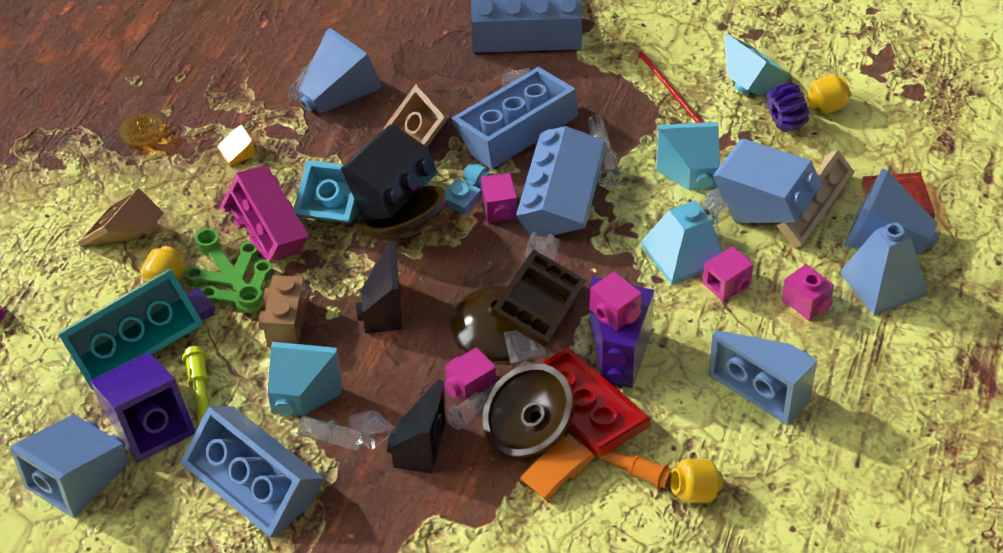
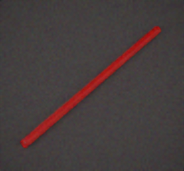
(694, 116)

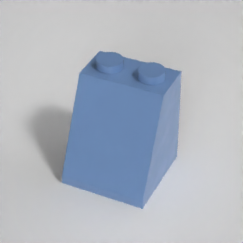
(766, 183)
(69, 462)

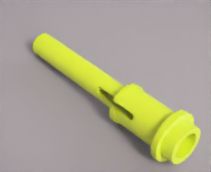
(195, 359)

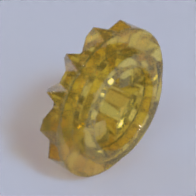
(149, 124)

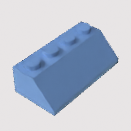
(526, 25)
(516, 116)
(561, 182)
(250, 469)

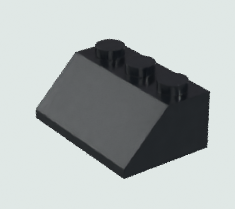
(388, 173)

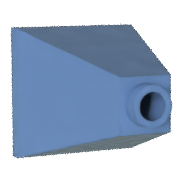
(337, 75)
(888, 204)
(886, 270)

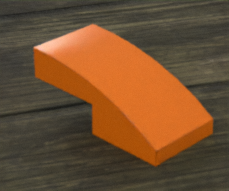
(556, 465)

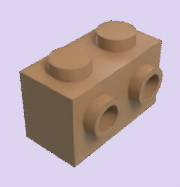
(284, 309)

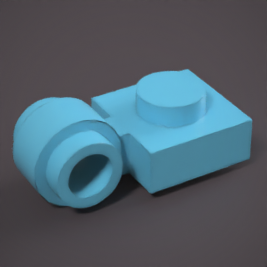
(464, 195)

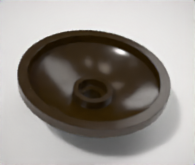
(411, 218)
(475, 327)
(519, 401)

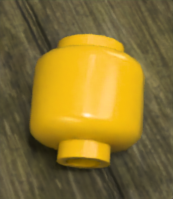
(829, 94)
(162, 259)
(696, 481)

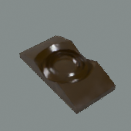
(538, 298)

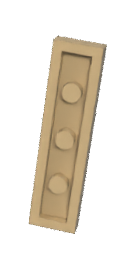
(834, 175)

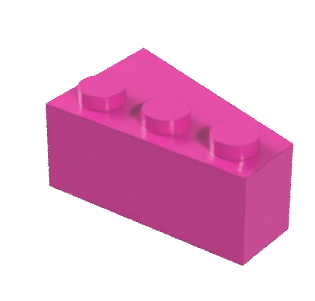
(265, 213)

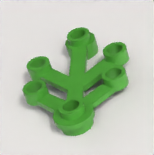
(248, 297)

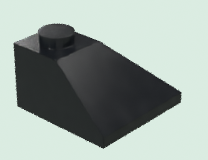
(381, 295)
(420, 432)

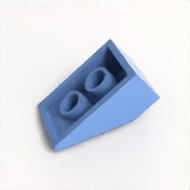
(764, 372)

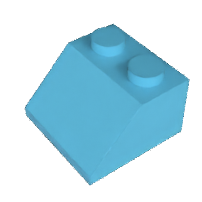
(325, 194)

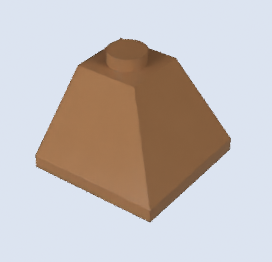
(421, 114)
(124, 221)

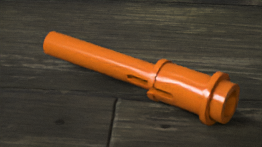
(639, 467)

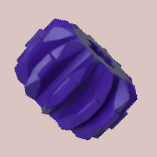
(787, 106)

